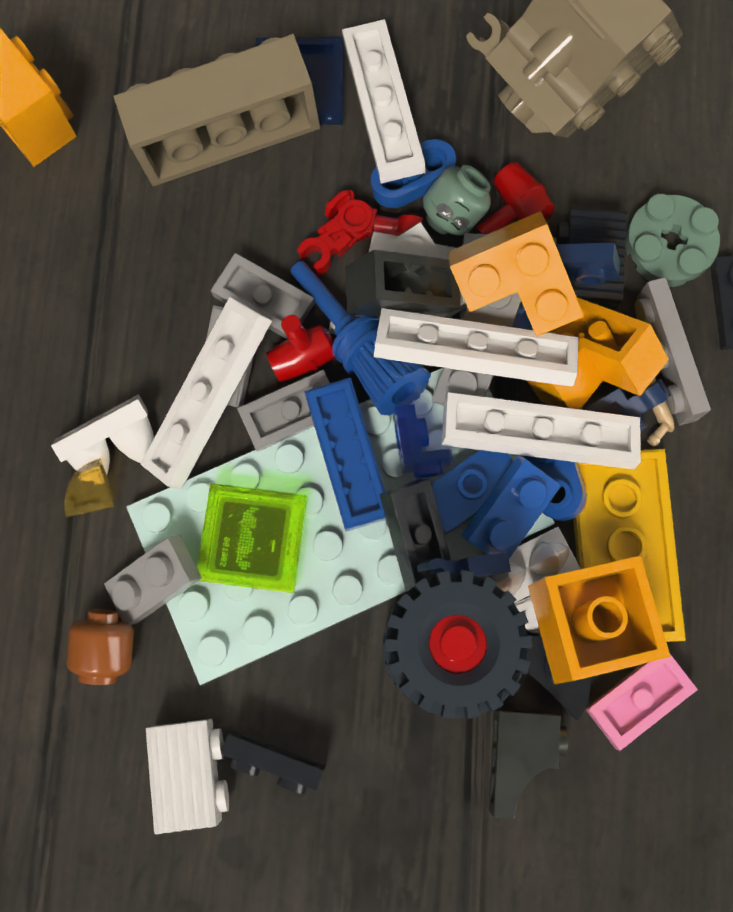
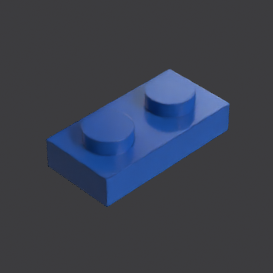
(511, 508)

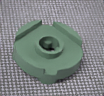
(686, 218)

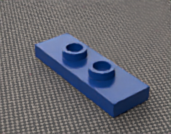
(347, 453)

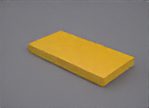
(632, 517)

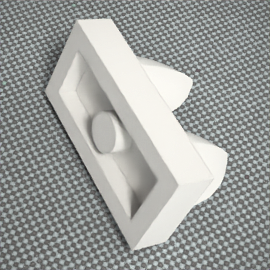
(124, 425)
(535, 560)

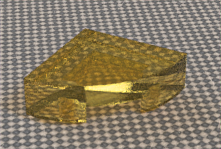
(88, 490)

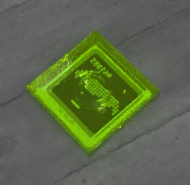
(252, 538)

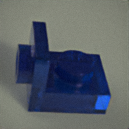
(410, 437)

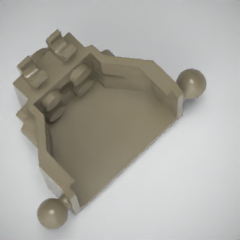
(575, 57)

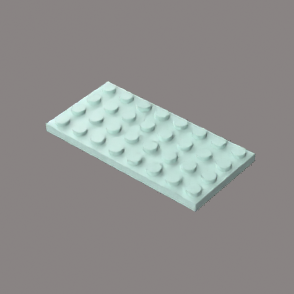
(336, 570)

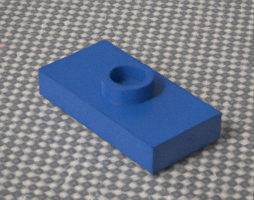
(467, 487)

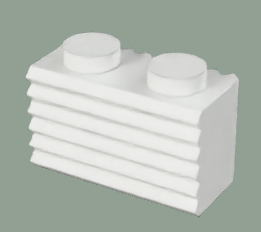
(186, 776)

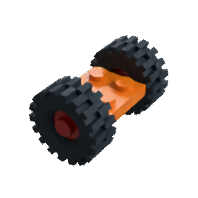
(456, 645)

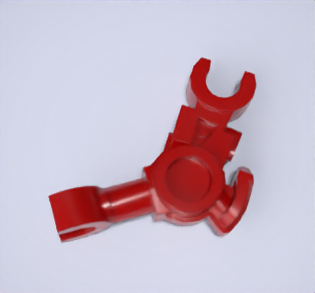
(350, 223)

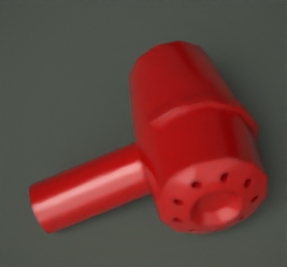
(522, 198)
(302, 350)

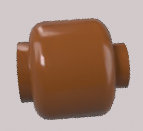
(100, 647)

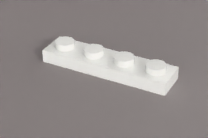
(383, 102)
(477, 347)
(205, 393)
(541, 431)

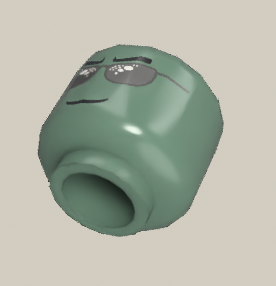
(457, 200)

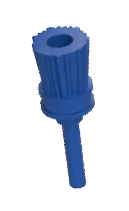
(385, 380)

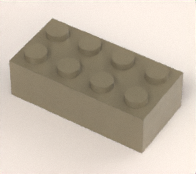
(219, 110)

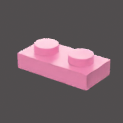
(640, 700)

